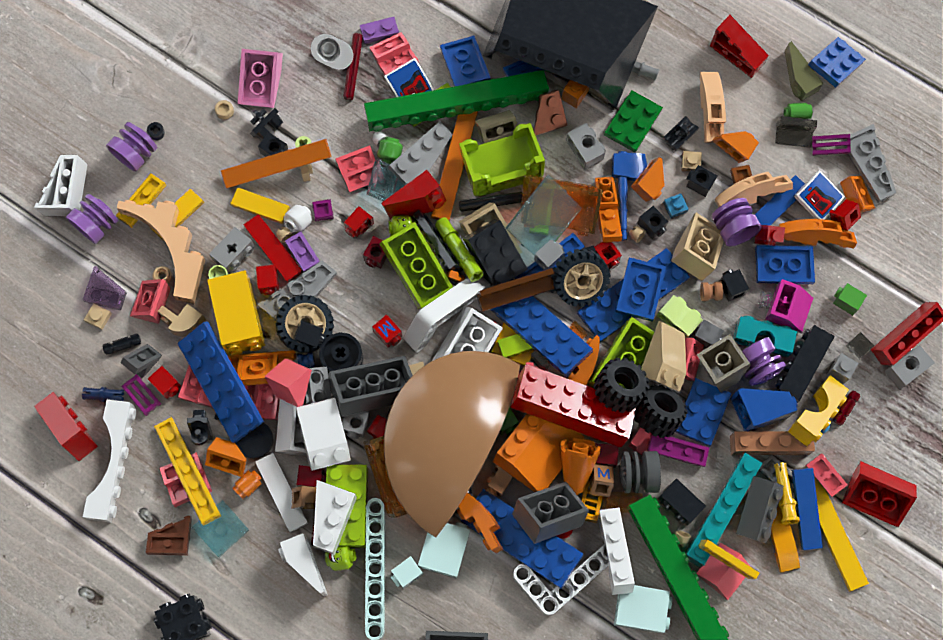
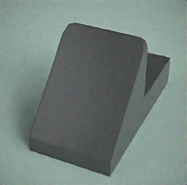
(141, 360)

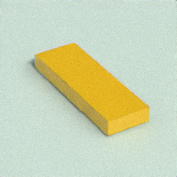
(144, 194)
(259, 205)
(187, 206)
(728, 559)

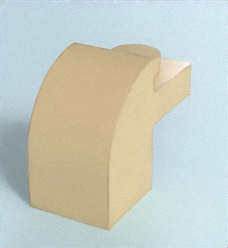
(183, 323)

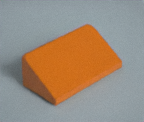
(856, 191)

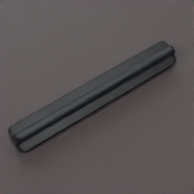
(498, 200)

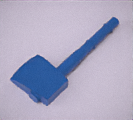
(626, 167)

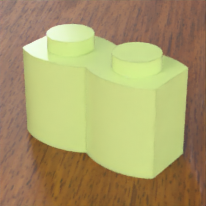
(679, 316)

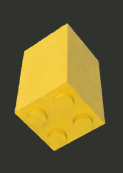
(236, 313)

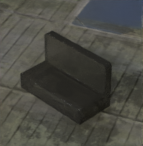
(795, 131)

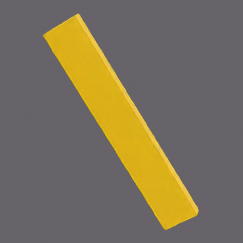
(187, 471)
(838, 541)

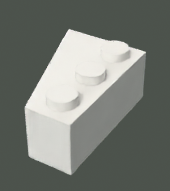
(64, 187)
(331, 515)

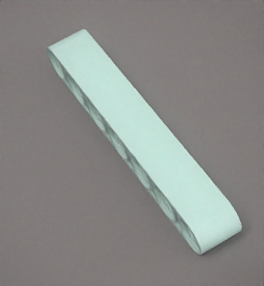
(371, 579)

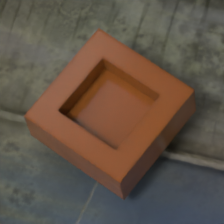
(740, 173)

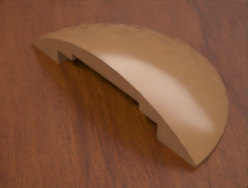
(445, 431)

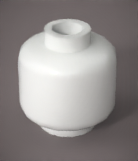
(297, 218)

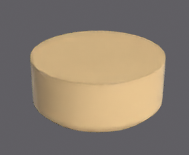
(224, 109)

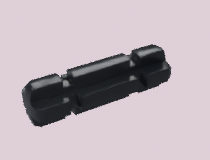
(121, 344)

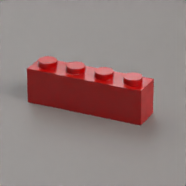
(908, 333)

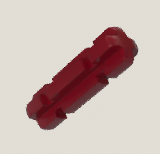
(846, 408)

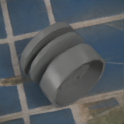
(643, 471)

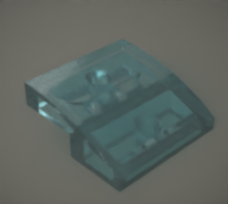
(382, 181)

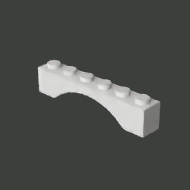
(101, 502)

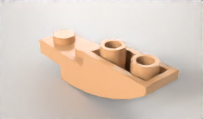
(712, 104)
(754, 186)

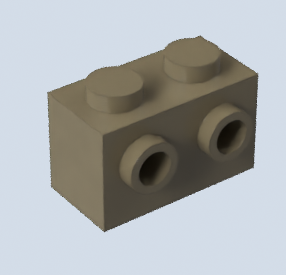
(496, 126)

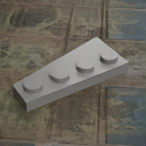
(421, 154)
(871, 163)
(310, 283)

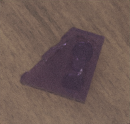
(104, 291)

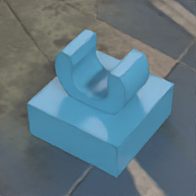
(675, 205)

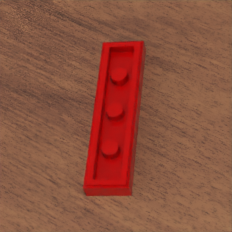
(273, 248)

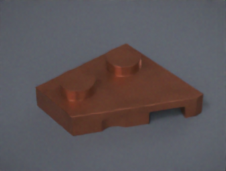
(550, 113)
(171, 539)

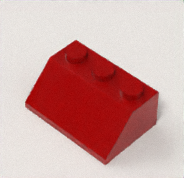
(880, 494)

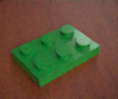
(633, 121)

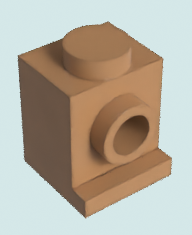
(498, 481)
(303, 497)

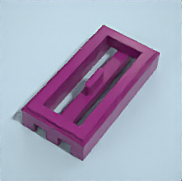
(831, 144)
(151, 407)

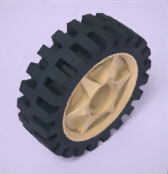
(580, 264)
(302, 308)

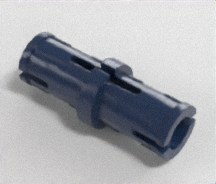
(102, 394)

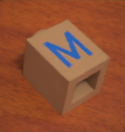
(601, 480)

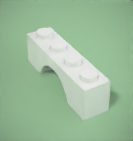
(617, 551)

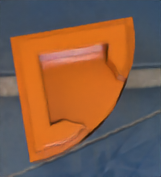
(454, 276)

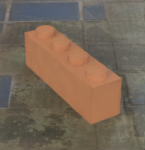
(768, 443)

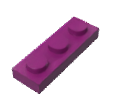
(679, 450)

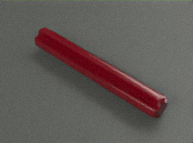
(353, 67)

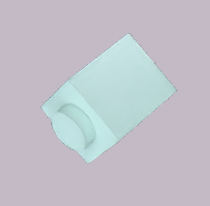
(406, 573)

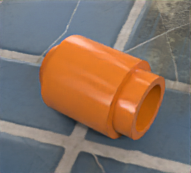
(247, 484)

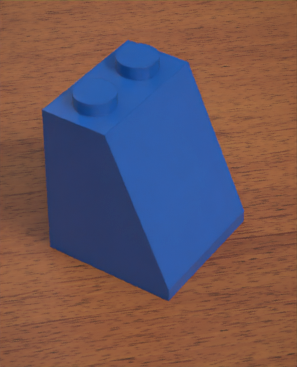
(762, 407)

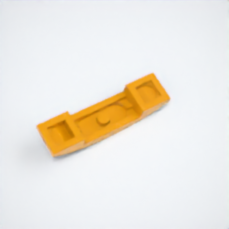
(784, 544)

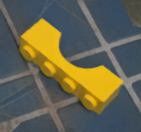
(809, 424)

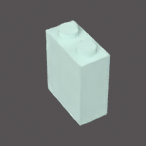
(446, 551)
(644, 609)

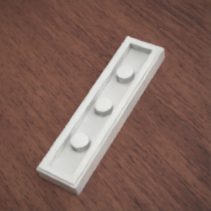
(280, 492)

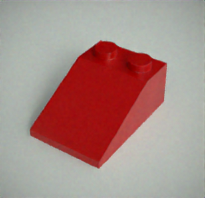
(419, 194)

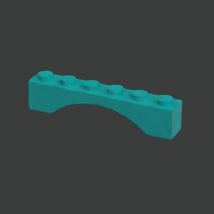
(724, 508)

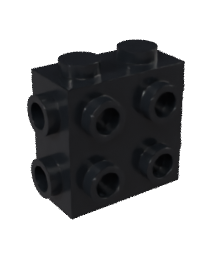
(183, 619)

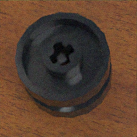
(338, 345)

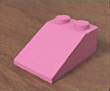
(259, 77)

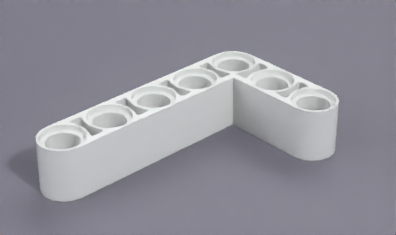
(440, 310)
(570, 584)

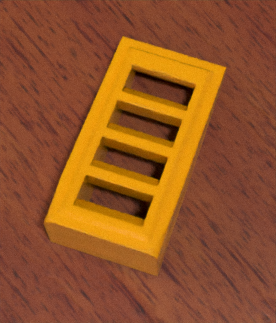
(590, 517)

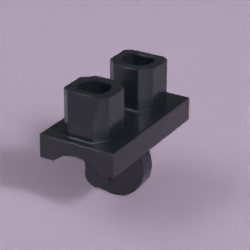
(272, 118)
(680, 133)
(199, 427)

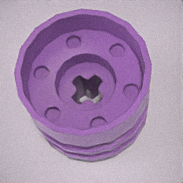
(134, 143)
(92, 218)
(736, 222)
(761, 363)

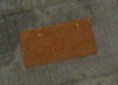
(620, 500)

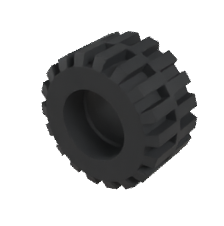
(612, 393)
(660, 411)

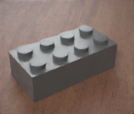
(368, 385)

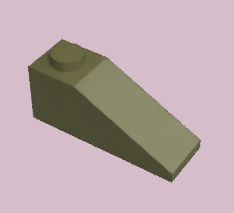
(802, 77)

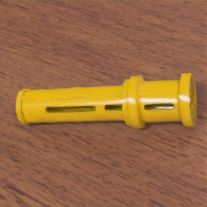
(786, 503)

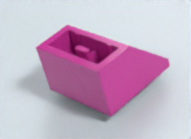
(789, 306)

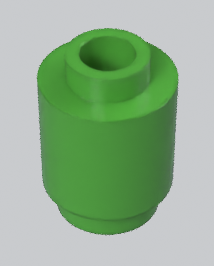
(798, 110)

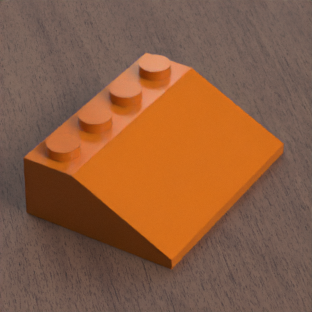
(534, 452)

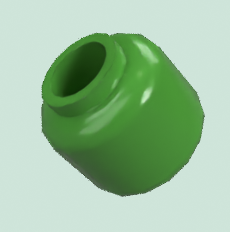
(389, 149)

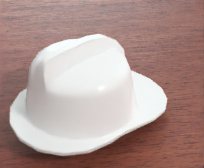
(332, 51)

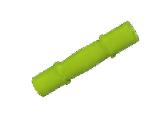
(459, 249)

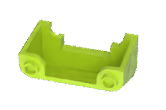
(503, 161)

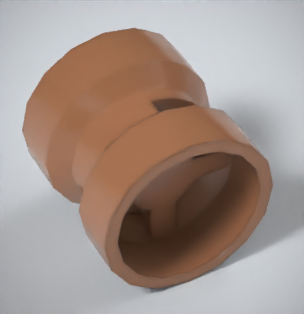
(711, 291)

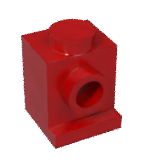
(846, 213)
(358, 222)
(770, 235)
(609, 249)

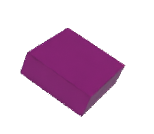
(323, 210)

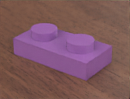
(379, 30)
(302, 251)

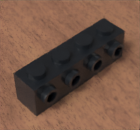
(805, 363)

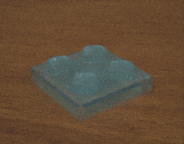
(223, 531)

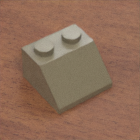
(724, 362)

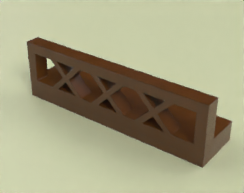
(515, 290)

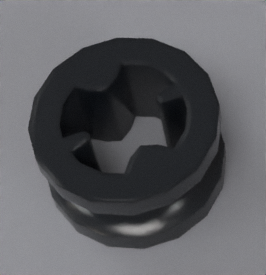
(160, 134)

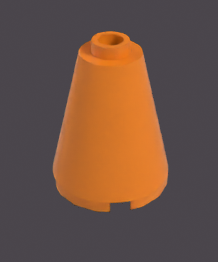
(578, 462)

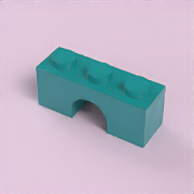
(782, 337)

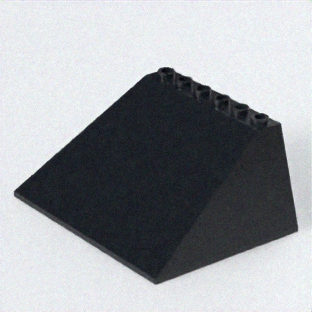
(575, 39)

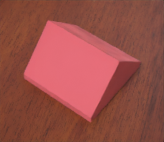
(149, 299)
(289, 381)
(720, 576)

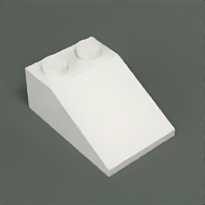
(323, 434)
(299, 555)

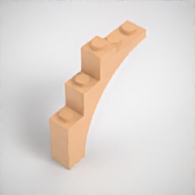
(163, 220)

